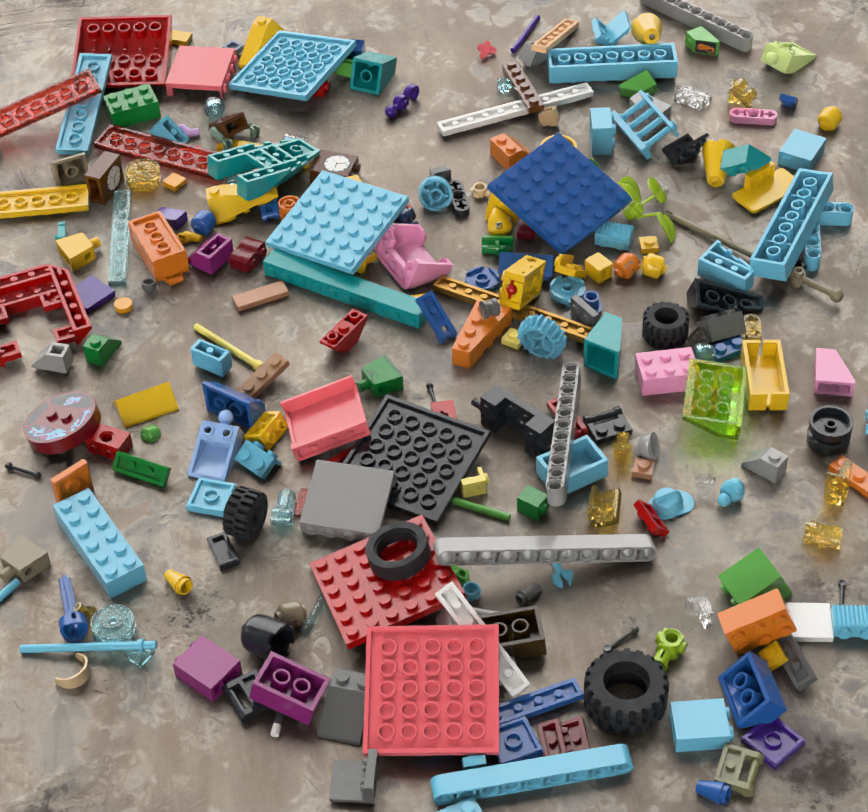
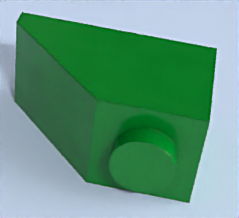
(100, 348)

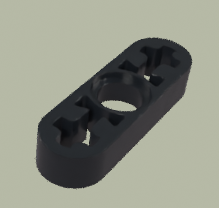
(460, 192)

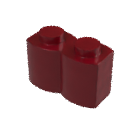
(247, 254)

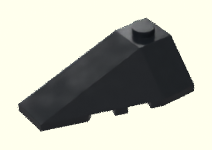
(718, 297)

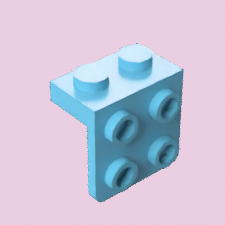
(613, 31)

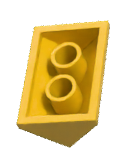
(146, 404)

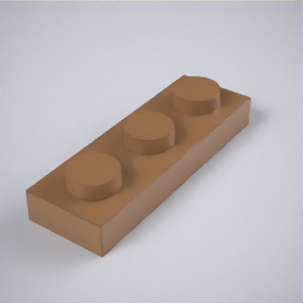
(264, 375)

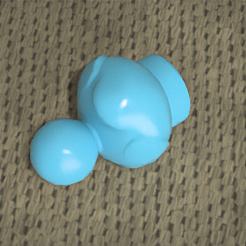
(731, 491)

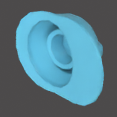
(671, 503)

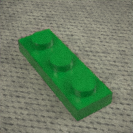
(141, 468)

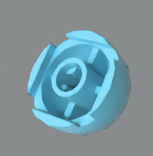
(435, 193)

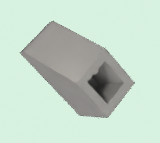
(54, 357)

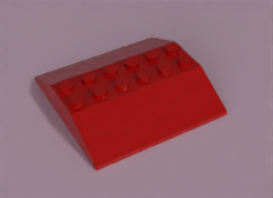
(137, 45)

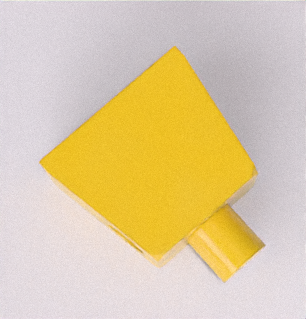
(77, 250)

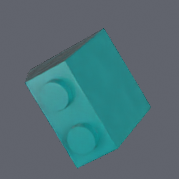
(372, 72)

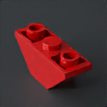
(345, 332)

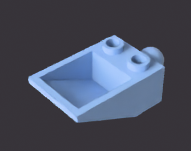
(214, 451)

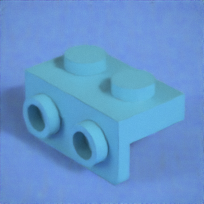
(256, 459)

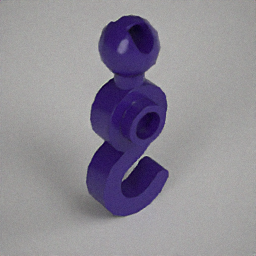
(401, 101)

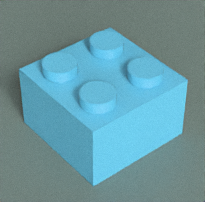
(602, 131)

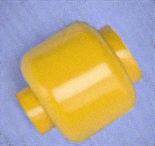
(829, 118)
(653, 265)

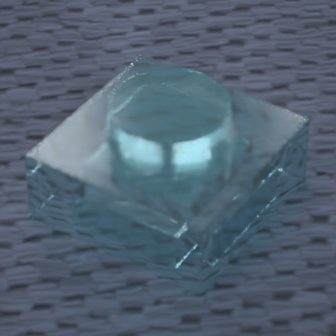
(137, 657)

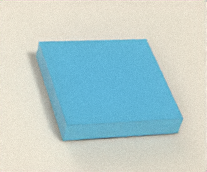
(210, 496)

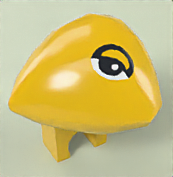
(499, 222)

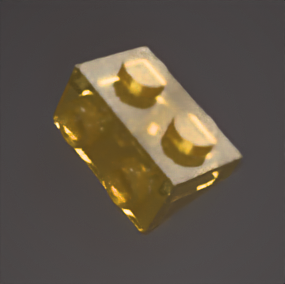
(604, 507)

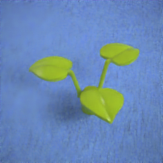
(636, 208)

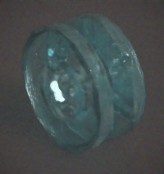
(113, 624)

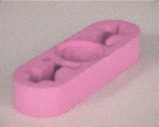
(763, 116)

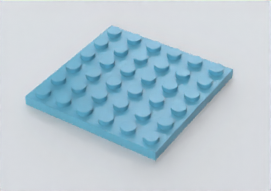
(292, 65)
(337, 222)

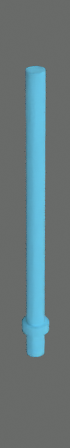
(140, 645)

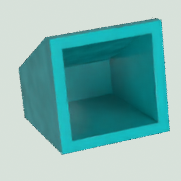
(604, 346)

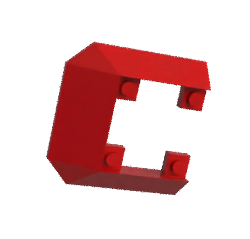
(45, 287)

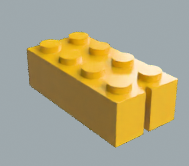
(765, 375)

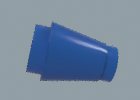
(715, 791)

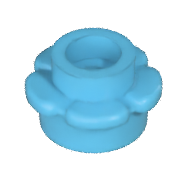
(472, 591)

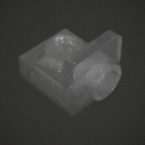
(700, 606)

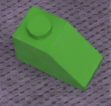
(639, 82)

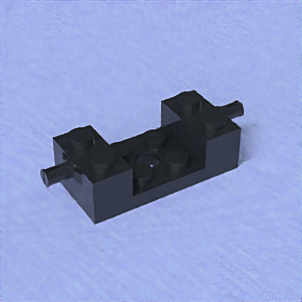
(502, 408)

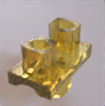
(738, 93)
(621, 453)
(823, 535)

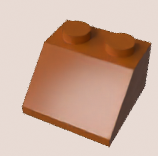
(507, 150)

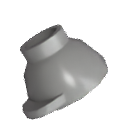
(647, 446)

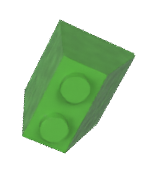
(752, 578)

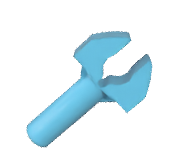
(560, 572)

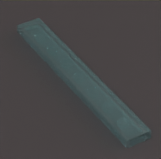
(119, 238)

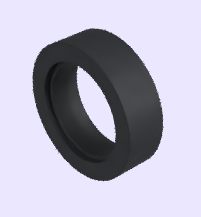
(402, 568)

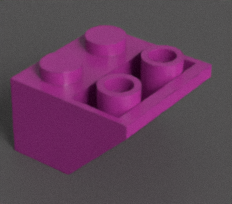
(212, 253)

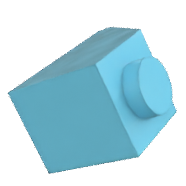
(168, 129)

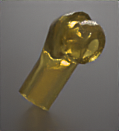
(88, 611)

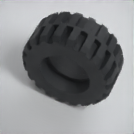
(622, 714)

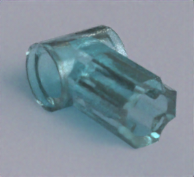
(283, 512)

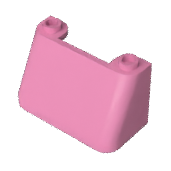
(407, 259)

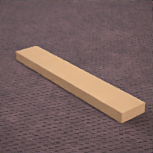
(555, 36)

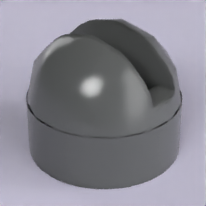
(148, 285)

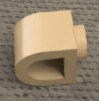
(549, 116)

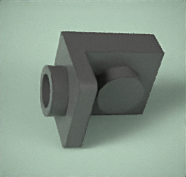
(441, 171)

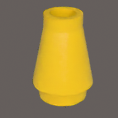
(179, 582)

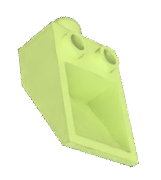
(786, 56)

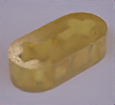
(755, 328)

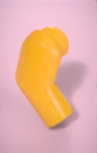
(187, 236)

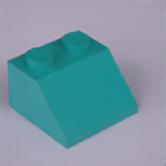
(743, 160)

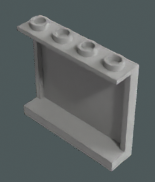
(346, 500)

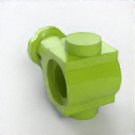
(669, 646)

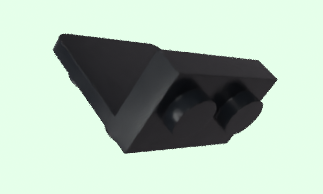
(683, 148)

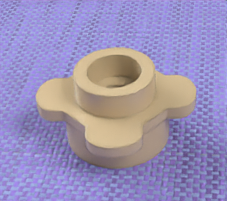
(479, 190)

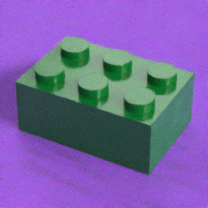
(132, 106)

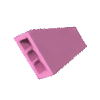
(831, 374)

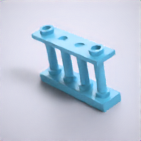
(635, 138)

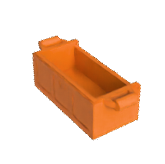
(159, 248)

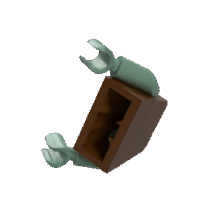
(230, 125)

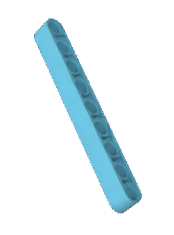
(531, 774)

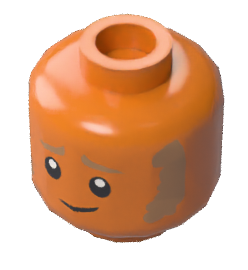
(626, 265)

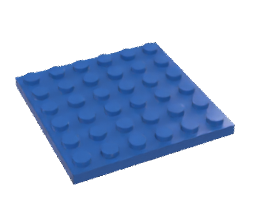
(560, 193)

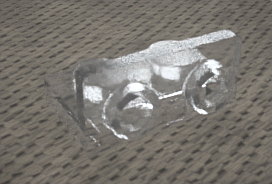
(692, 97)

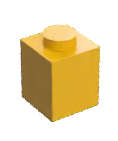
(598, 267)

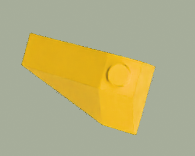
(260, 33)

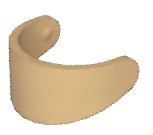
(78, 679)

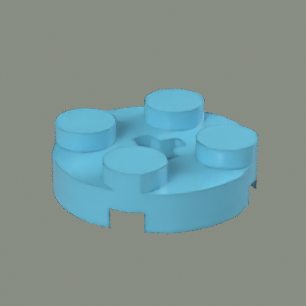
(559, 289)

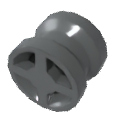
(489, 308)

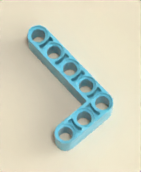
(833, 215)

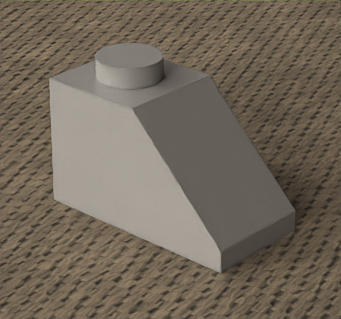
(767, 463)

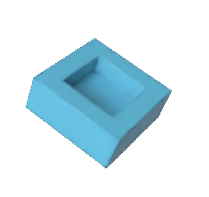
(473, 761)

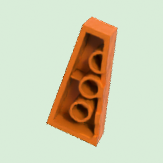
(478, 335)

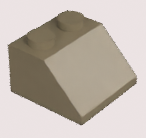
(70, 170)

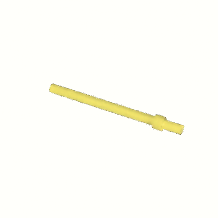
(224, 344)

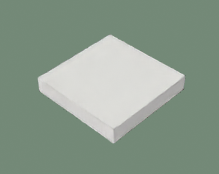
(812, 622)

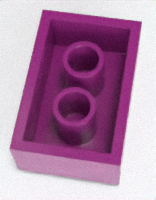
(289, 688)

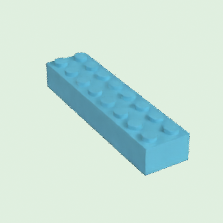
(611, 62)
(792, 224)

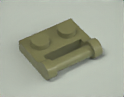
(731, 767)

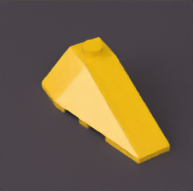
(226, 203)

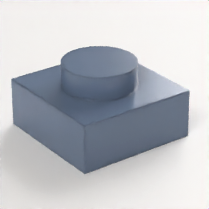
(236, 45)

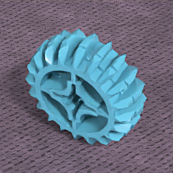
(542, 336)

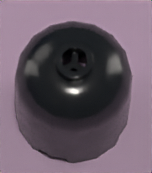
(266, 634)

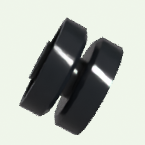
(829, 430)

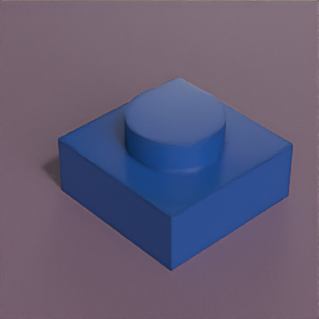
(788, 100)

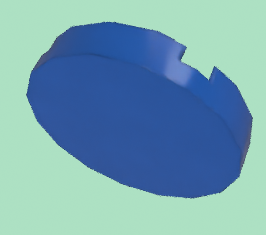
(483, 278)

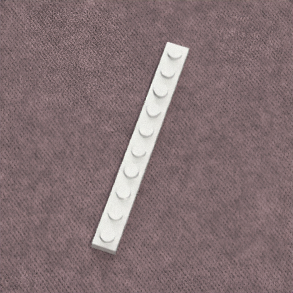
(512, 110)

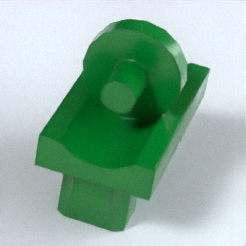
(497, 243)

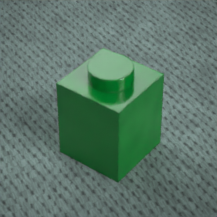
(532, 502)

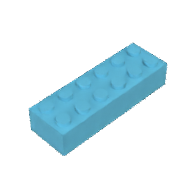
(99, 543)

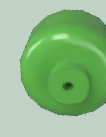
(150, 433)

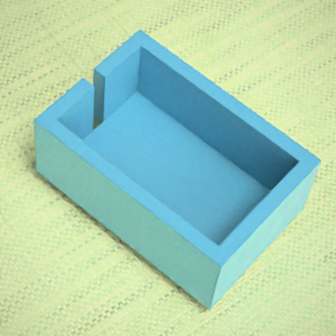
(587, 464)

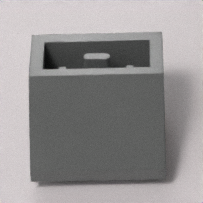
(723, 324)

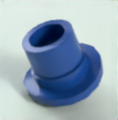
(592, 299)

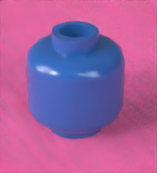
(203, 222)

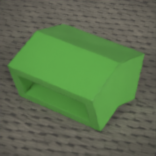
(344, 68)

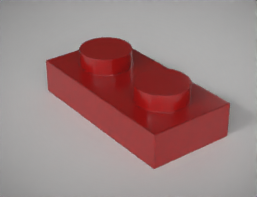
(651, 518)

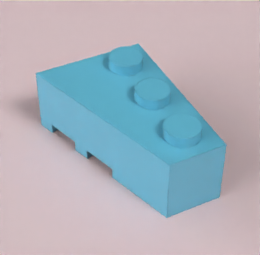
(725, 269)

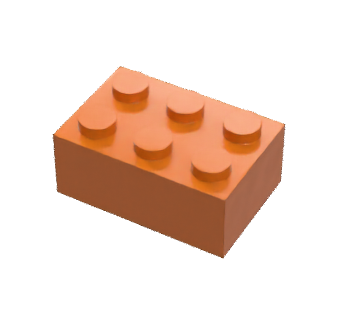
(757, 622)

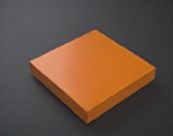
(72, 481)

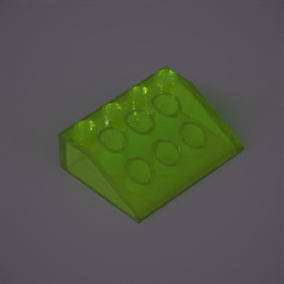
(715, 397)

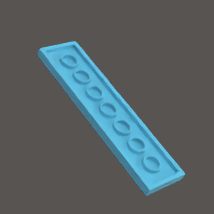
(81, 119)

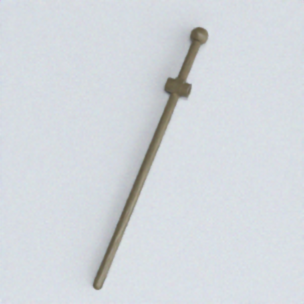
(797, 275)

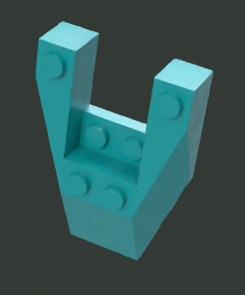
(274, 163)

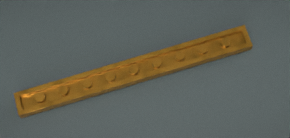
(470, 294)

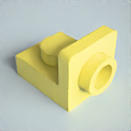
(474, 485)

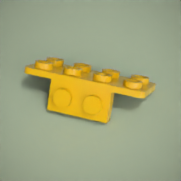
(763, 187)

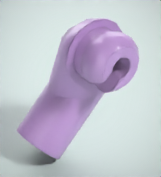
(189, 132)

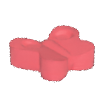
(486, 49)

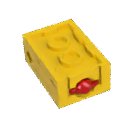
(522, 282)

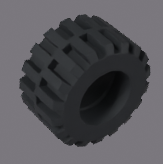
(665, 325)
(245, 513)

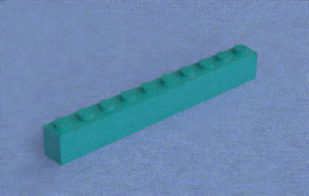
(344, 287)

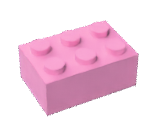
(663, 370)

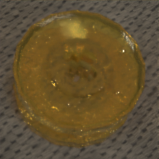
(143, 175)

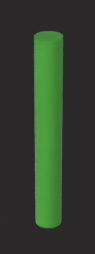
(481, 509)

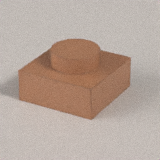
(643, 468)

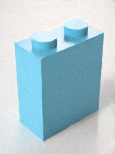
(801, 150)
(700, 725)

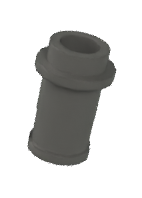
(524, 596)

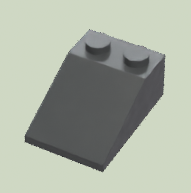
(344, 708)

